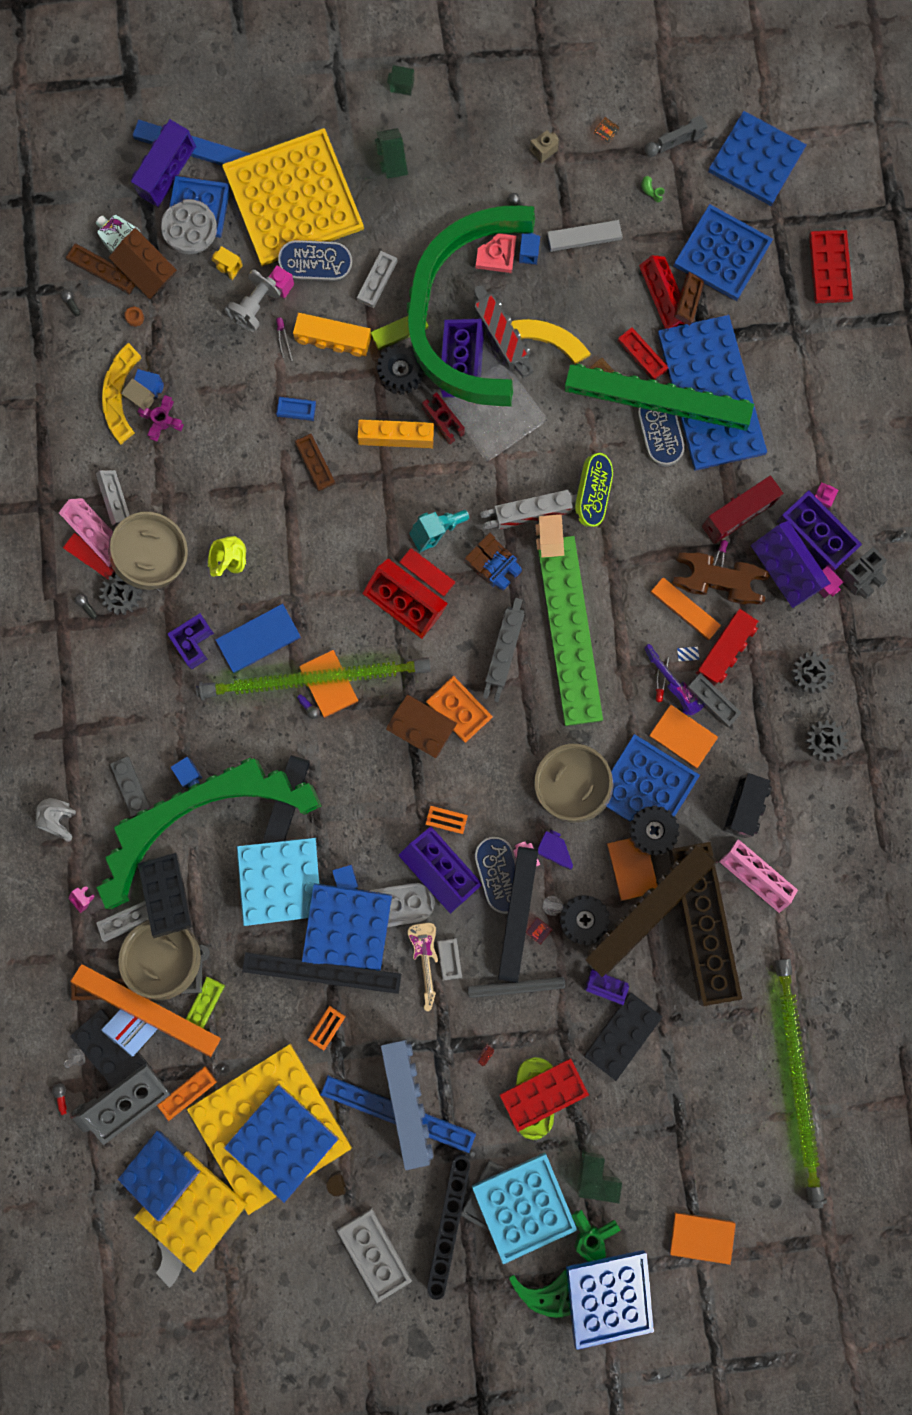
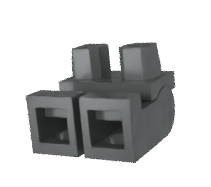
(865, 571)

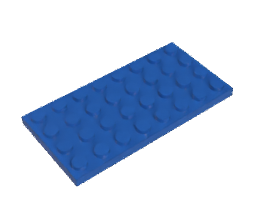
(709, 360)

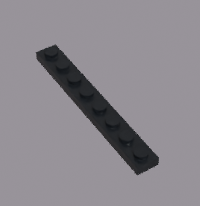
(321, 973)

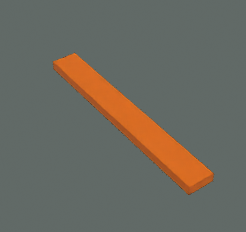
(146, 1010)

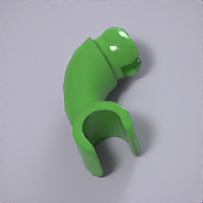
(647, 188)

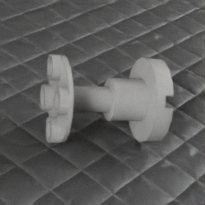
(249, 306)

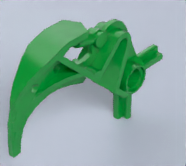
(561, 1307)

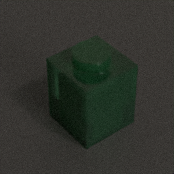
(401, 80)

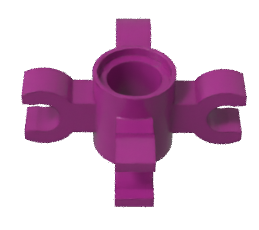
(157, 426)

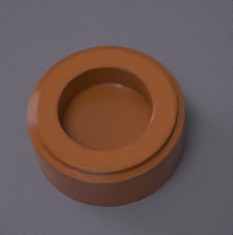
(134, 316)

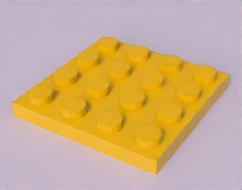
(197, 1217)

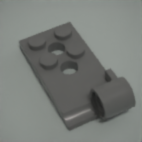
(105, 1115)

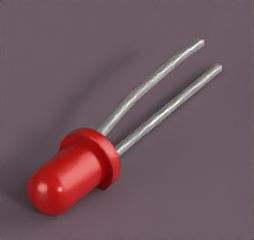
(660, 692)

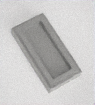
(449, 959)

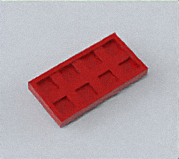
(830, 266)
(544, 1094)

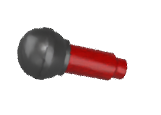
(59, 1092)

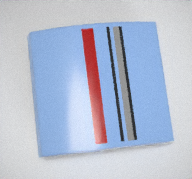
(128, 1032)

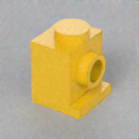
(227, 262)

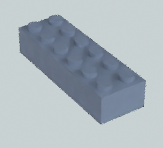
(406, 1104)

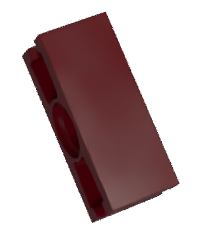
(443, 410)

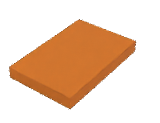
(329, 696)
(460, 706)
(683, 736)
(631, 869)
(702, 1238)

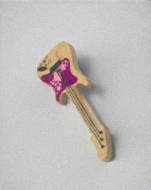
(422, 938)

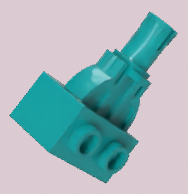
(431, 528)

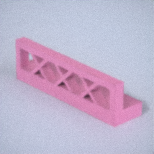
(88, 526)
(757, 878)

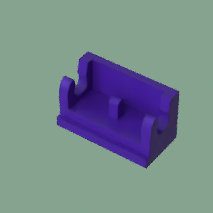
(607, 987)

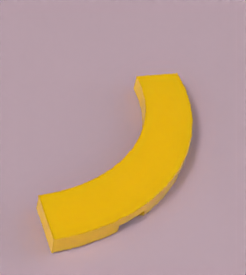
(552, 334)
(112, 390)

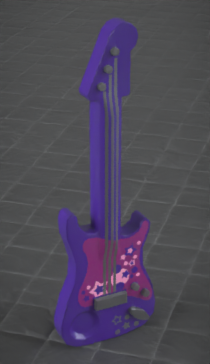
(690, 703)

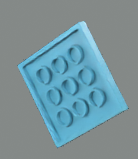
(277, 880)
(524, 1208)

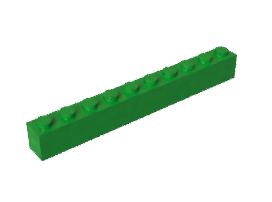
(659, 397)

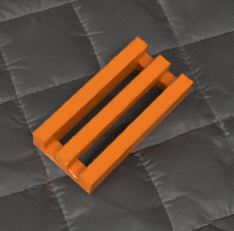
(462, 824)
(335, 1013)

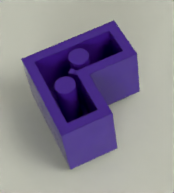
(187, 638)

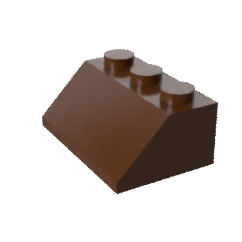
(142, 263)
(421, 726)

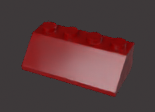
(404, 598)

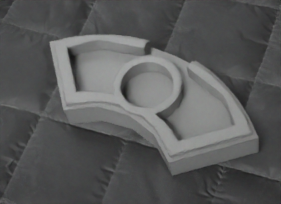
(170, 1266)

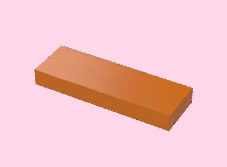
(187, 1093)

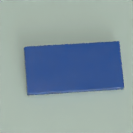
(258, 638)

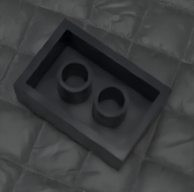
(747, 805)

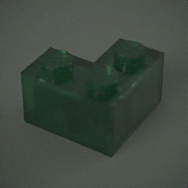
(391, 147)
(593, 1183)

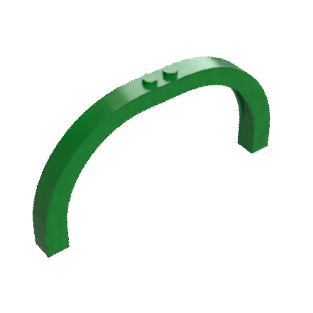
(471, 227)

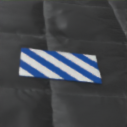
(687, 654)

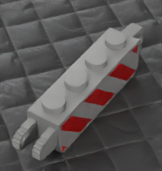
(530, 509)

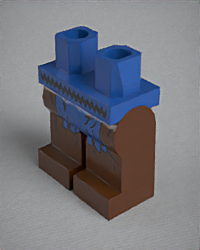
(493, 562)

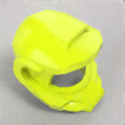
(231, 554)

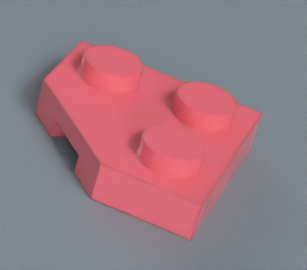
(497, 254)

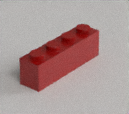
(727, 646)

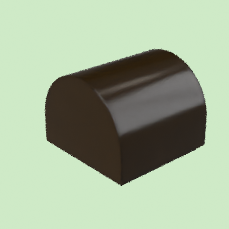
(336, 1184)

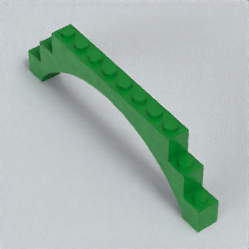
(141, 831)

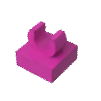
(826, 494)
(79, 900)

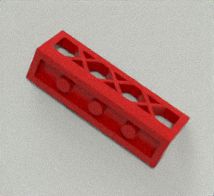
(662, 291)

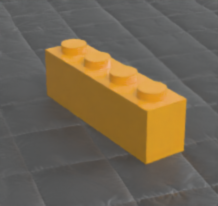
(332, 335)
(395, 433)

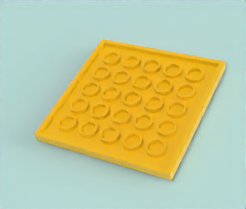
(293, 195)
(231, 1106)

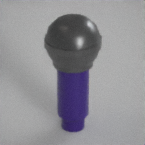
(312, 711)

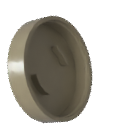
(147, 550)
(574, 783)
(159, 965)

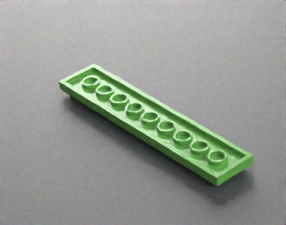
(570, 636)

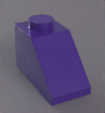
(554, 849)

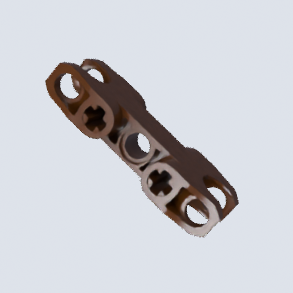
(734, 581)

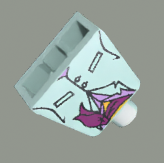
(113, 231)

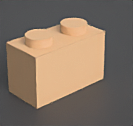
(551, 536)

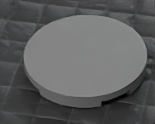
(189, 226)

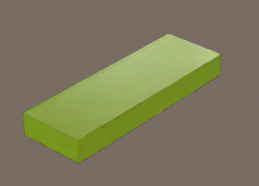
(392, 333)
(205, 1002)

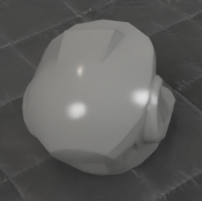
(49, 814)

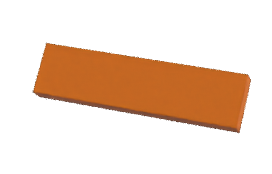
(685, 608)

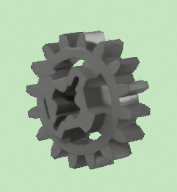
(113, 597)
(821, 672)
(820, 736)

